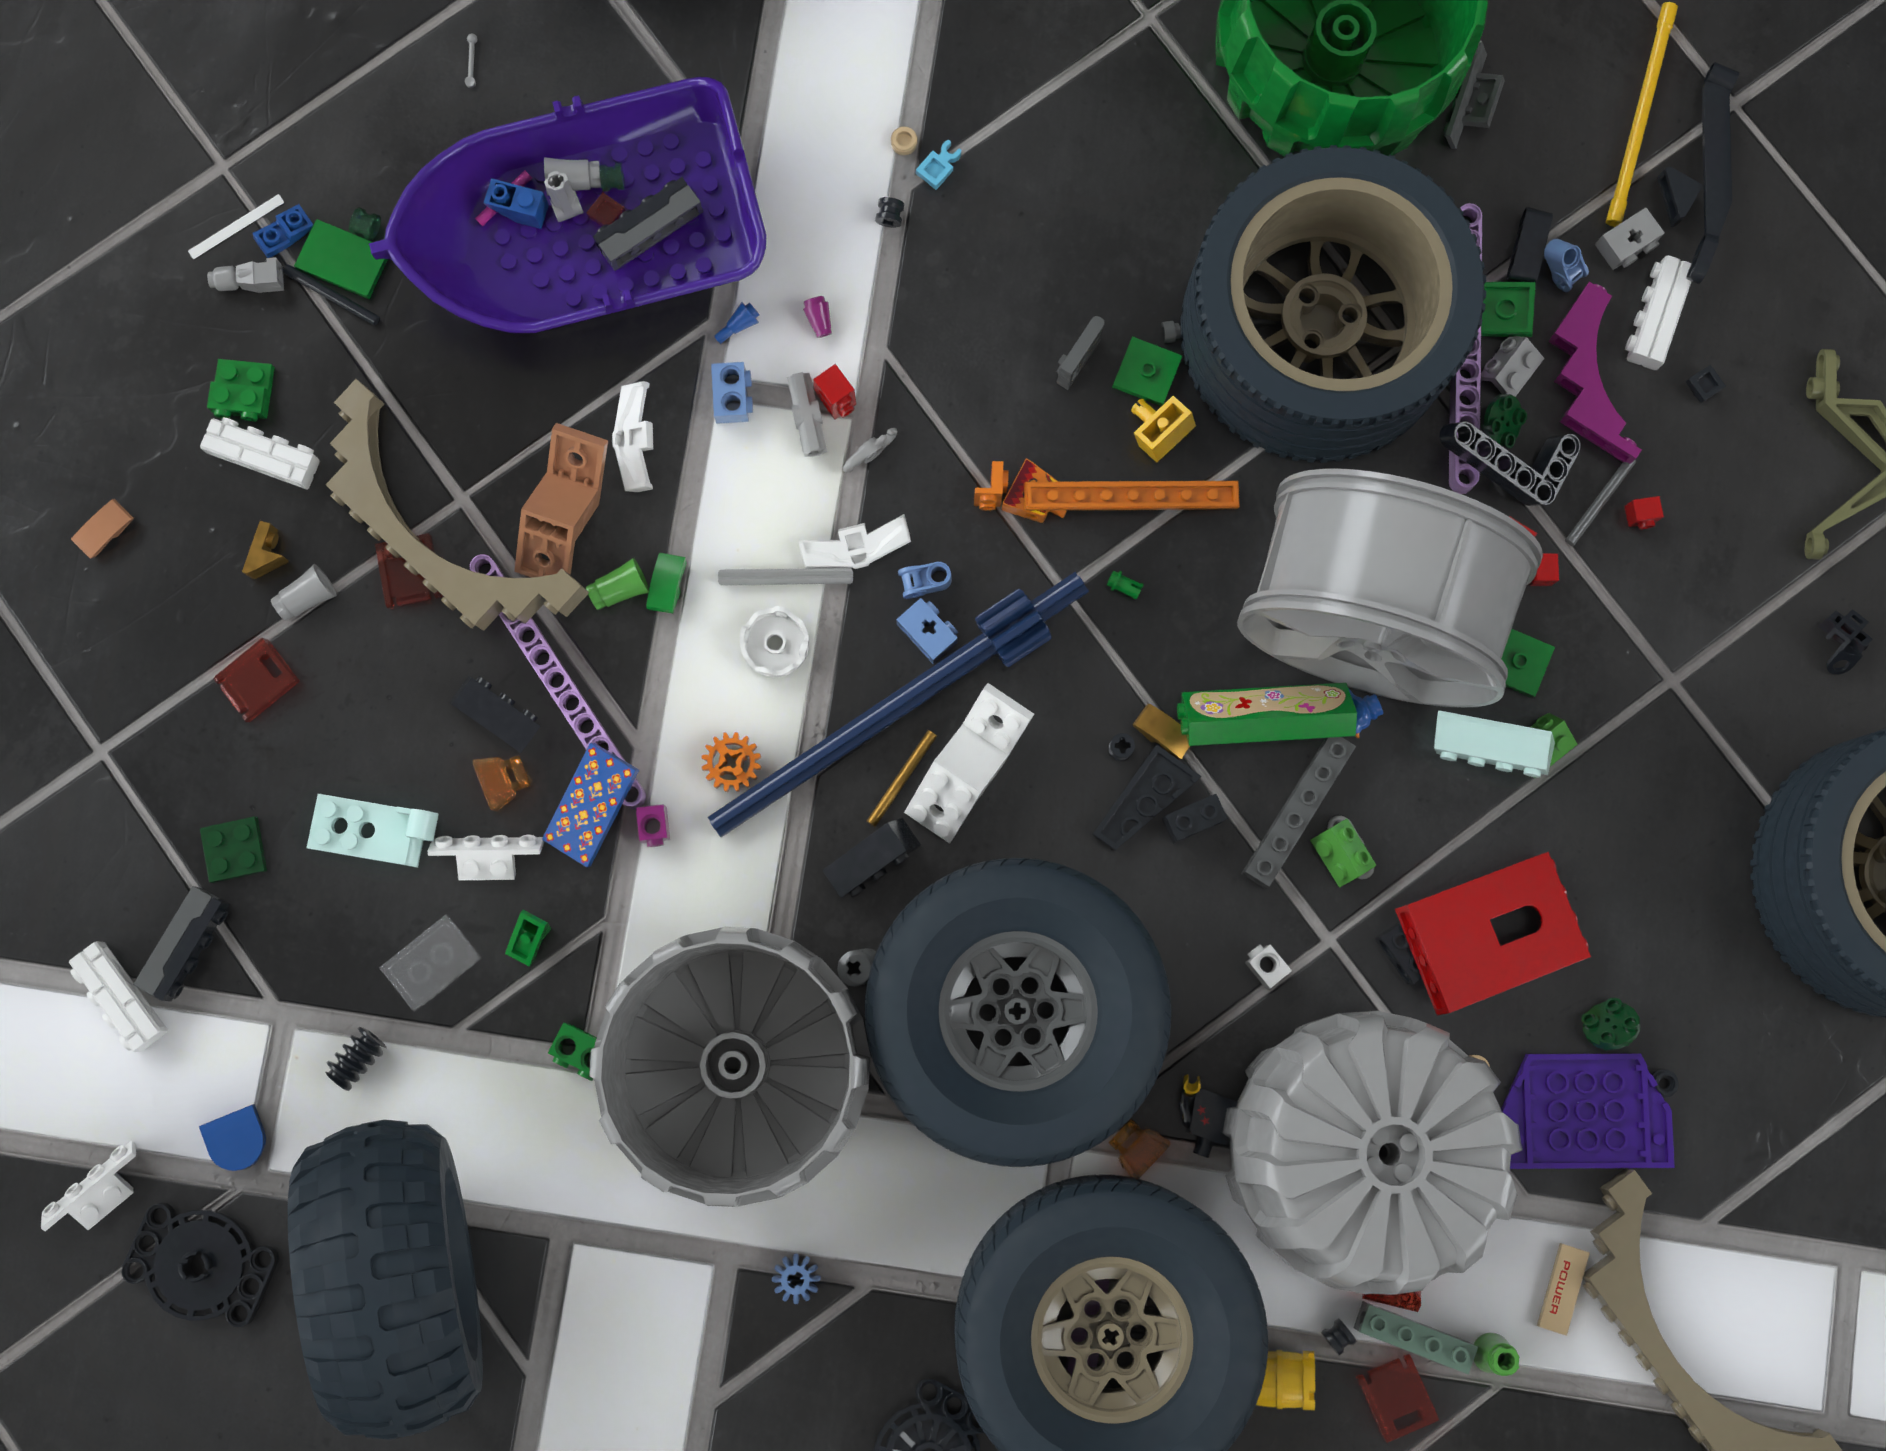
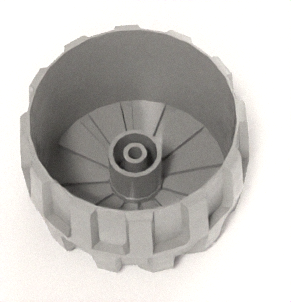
(668, 1079)
(1371, 1152)

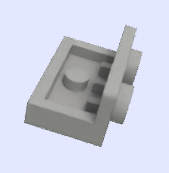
(1512, 365)

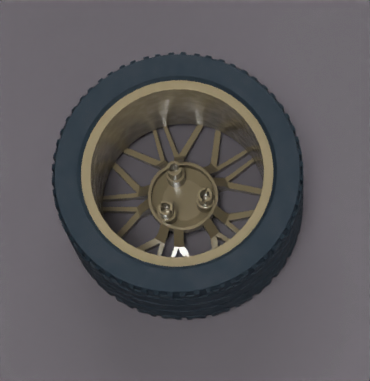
(1808, 878)

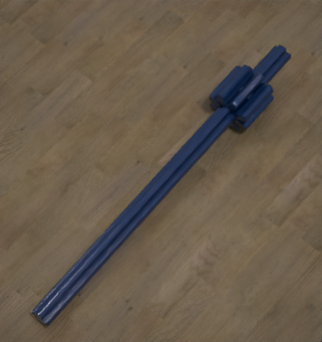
(1008, 630)

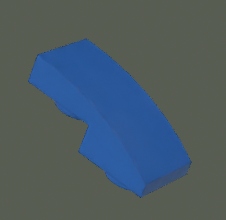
(284, 232)

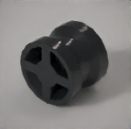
(889, 212)
(1339, 1336)

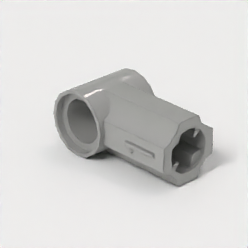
(563, 198)

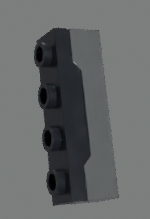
(647, 223)
(182, 944)

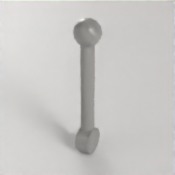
(470, 81)

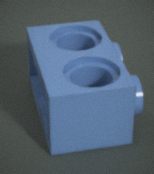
(726, 393)

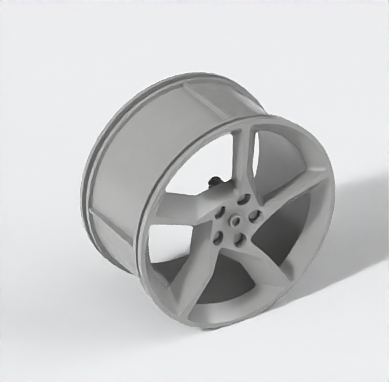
(1391, 587)

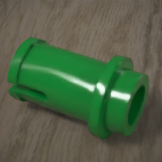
(1124, 584)

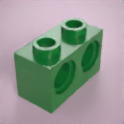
(584, 1043)

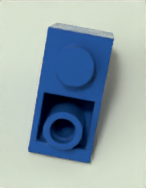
(517, 203)

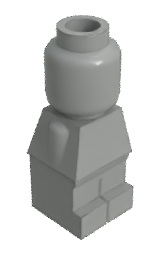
(249, 276)

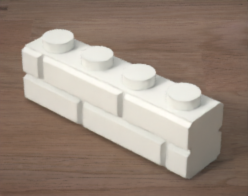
(1660, 314)
(260, 453)
(117, 996)

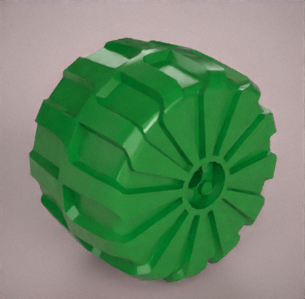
(1345, 67)

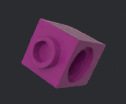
(649, 813)

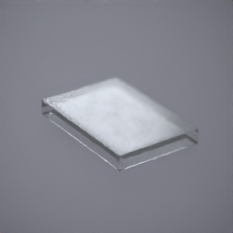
(430, 962)

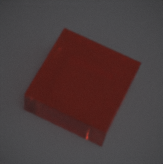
(605, 210)

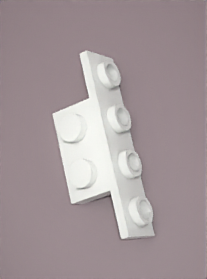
(486, 857)
(96, 1194)

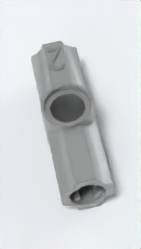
(807, 414)

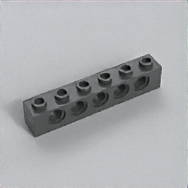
(1298, 811)

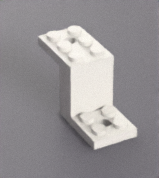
(968, 763)

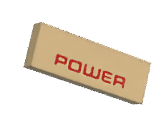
(1563, 1289)

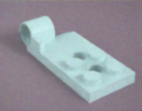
(396, 837)

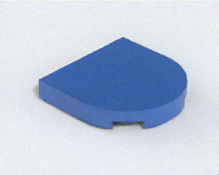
(235, 1139)

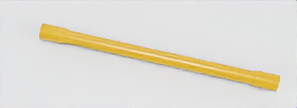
(1619, 201)

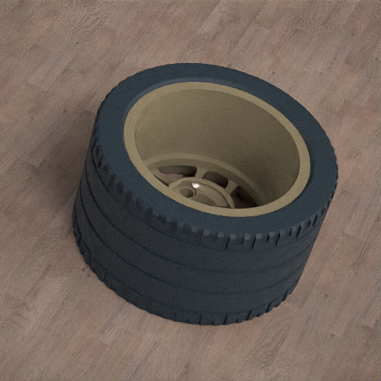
(1377, 211)

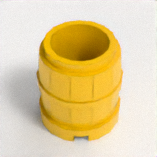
(1289, 1380)

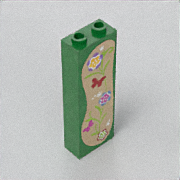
(1267, 714)

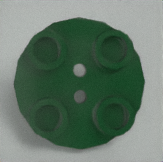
(1504, 420)
(1602, 1033)

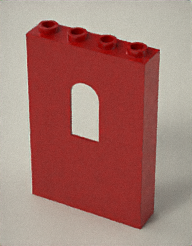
(1460, 949)

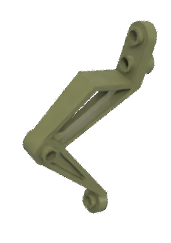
(1837, 412)

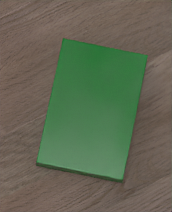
(340, 259)

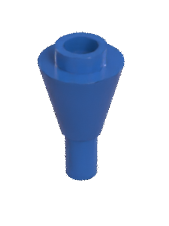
(742, 318)

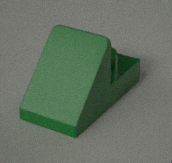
(527, 937)

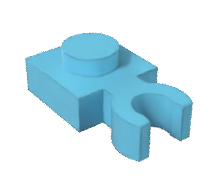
(937, 167)

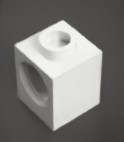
(1279, 970)

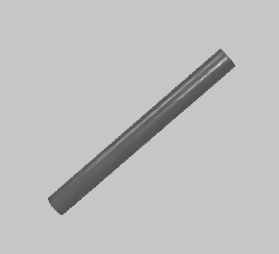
(1599, 502)

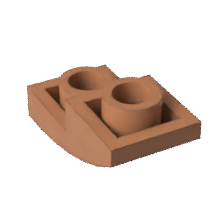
(101, 528)

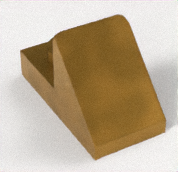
(260, 558)

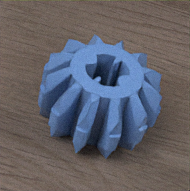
(800, 1288)

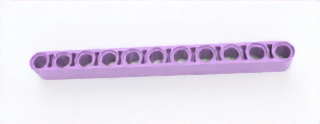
(1467, 387)
(549, 671)

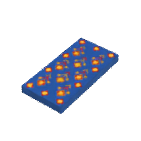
(590, 804)

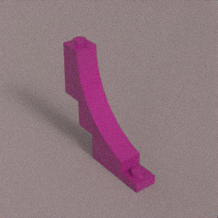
(1591, 410)

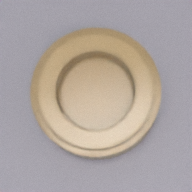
(904, 141)

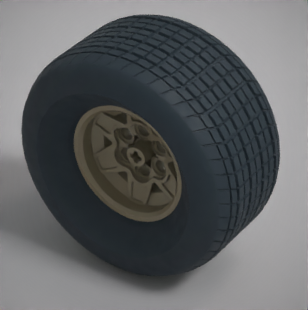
(1156, 1246)

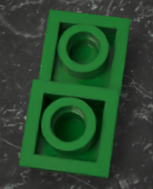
(665, 583)

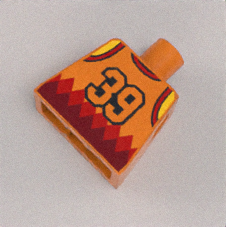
(1014, 499)

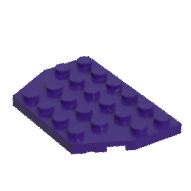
(1589, 1113)

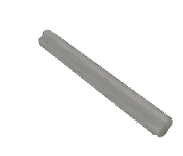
(785, 576)

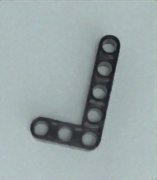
(1557, 454)

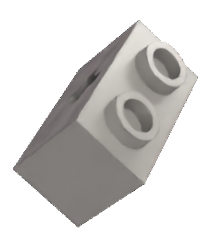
(1641, 229)

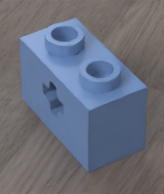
(913, 623)

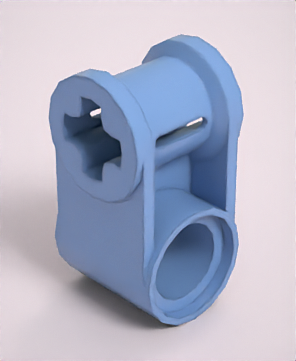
(1565, 263)
(923, 579)

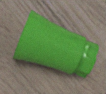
(618, 585)
(1489, 1348)

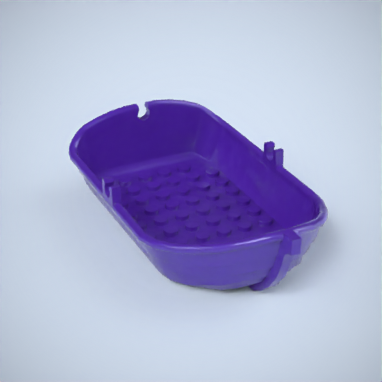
(556, 275)

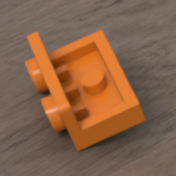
(991, 497)

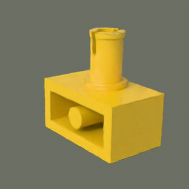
(1162, 427)

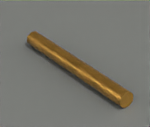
(901, 778)

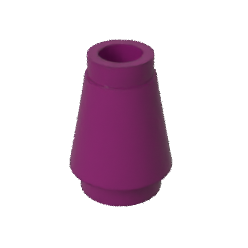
(818, 315)

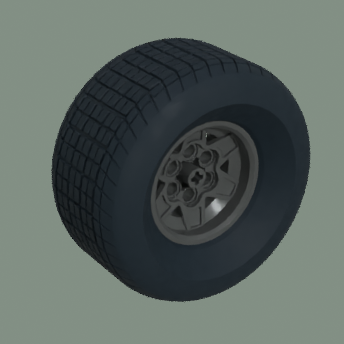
(1071, 1090)

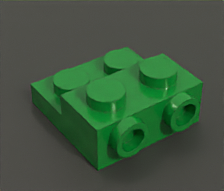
(241, 390)

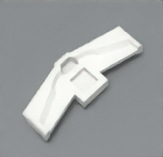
(632, 437)
(855, 546)

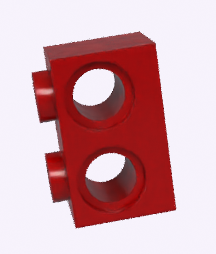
(835, 392)

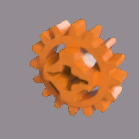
(720, 769)

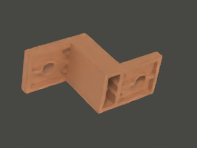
(561, 503)

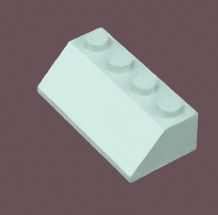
(1493, 743)

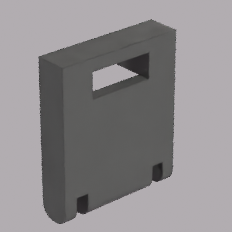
(1080, 353)

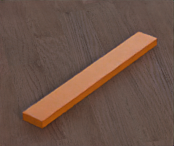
(1131, 495)

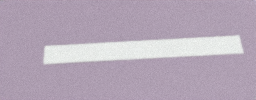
(236, 226)

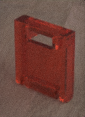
(398, 580)
(251, 684)
(1396, 1394)

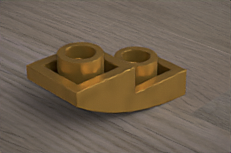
(1162, 729)

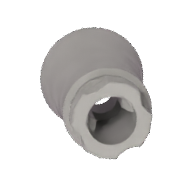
(581, 173)
(303, 593)

